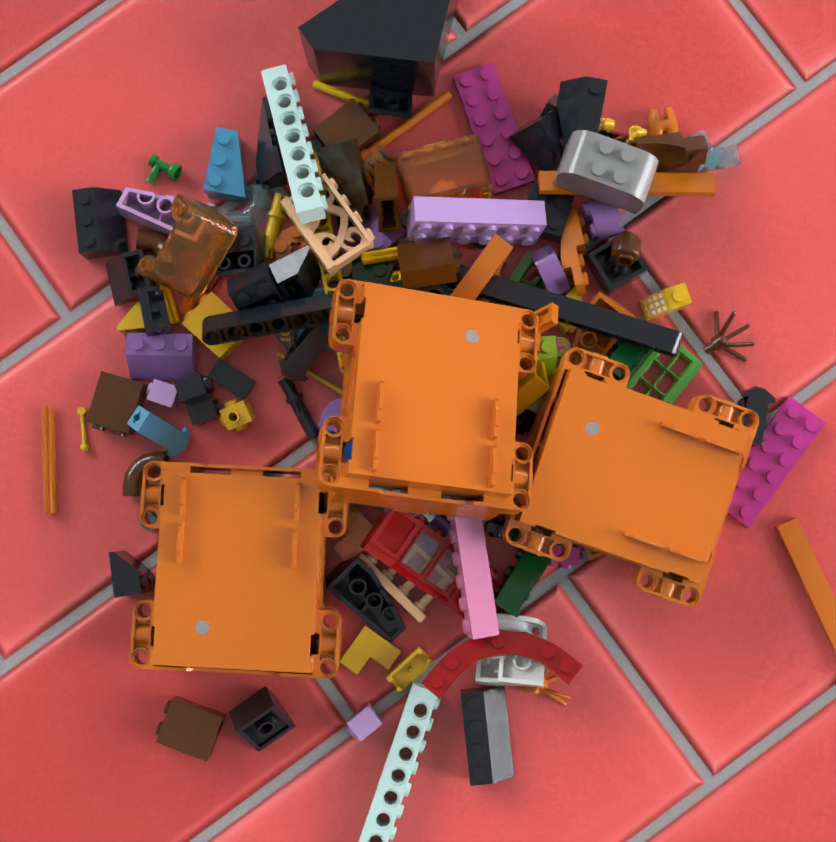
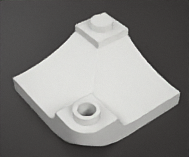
(513, 669)

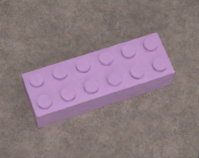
(475, 220)

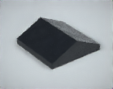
(390, 102)

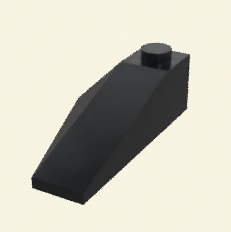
(580, 105)
(268, 157)
(363, 593)

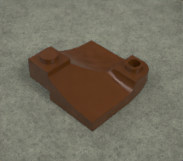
(674, 152)

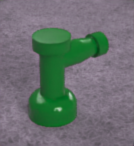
(173, 171)

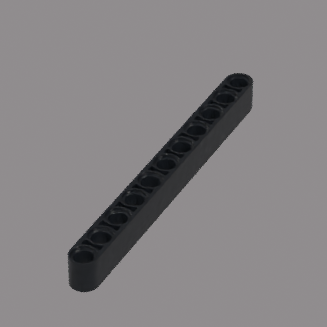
(580, 314)
(277, 317)

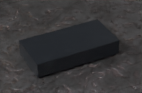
(231, 379)

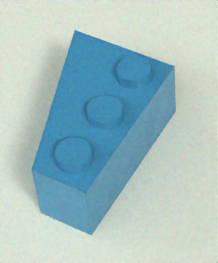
(226, 168)

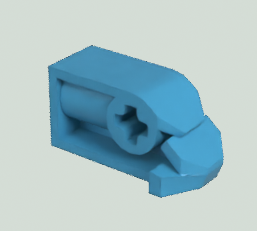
(160, 431)

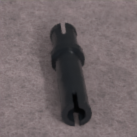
(299, 408)

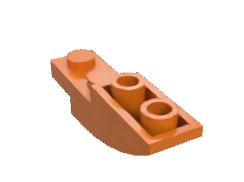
(572, 250)

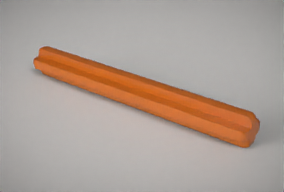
(49, 460)

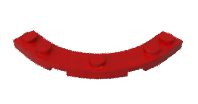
(504, 644)

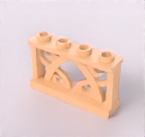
(327, 253)

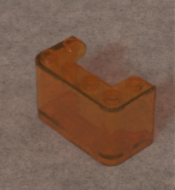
(444, 170)

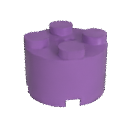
(602, 219)

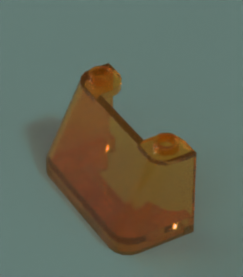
(192, 248)

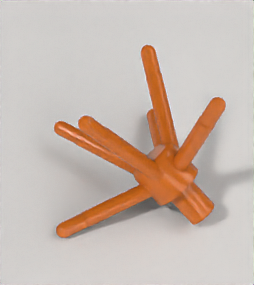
(552, 693)

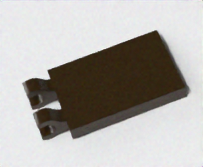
(345, 166)

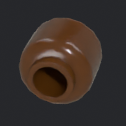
(626, 248)

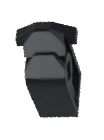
(303, 354)
(758, 400)

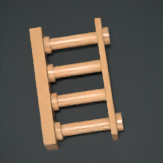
(400, 593)

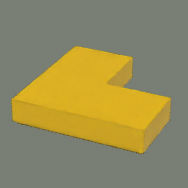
(369, 645)

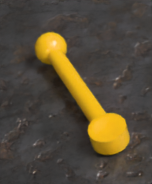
(82, 411)

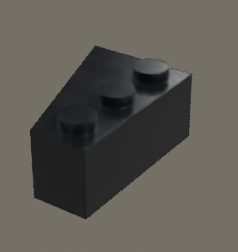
(541, 141)

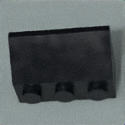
(98, 222)

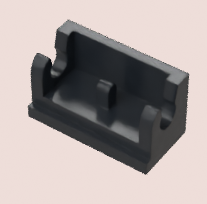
(154, 311)

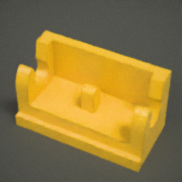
(409, 668)

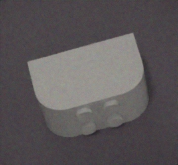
(606, 170)

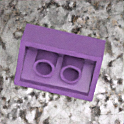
(161, 356)

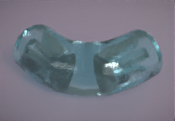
(720, 157)
(255, 210)

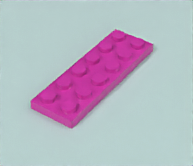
(493, 123)
(769, 464)

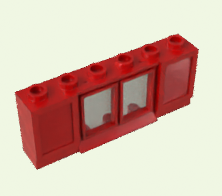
(418, 555)

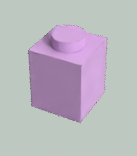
(163, 394)
(364, 722)

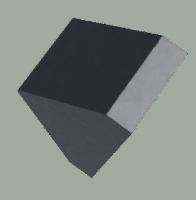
(380, 43)

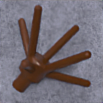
(721, 342)

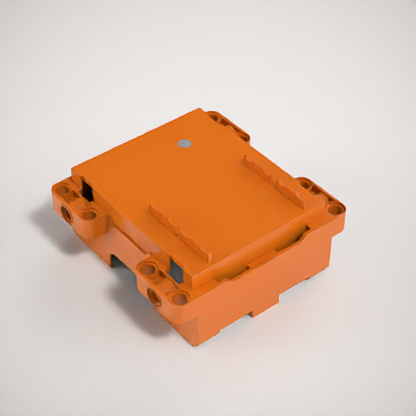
(428, 402)
(631, 475)
(237, 572)

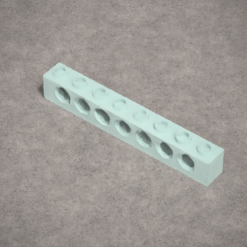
(293, 144)
(386, 830)

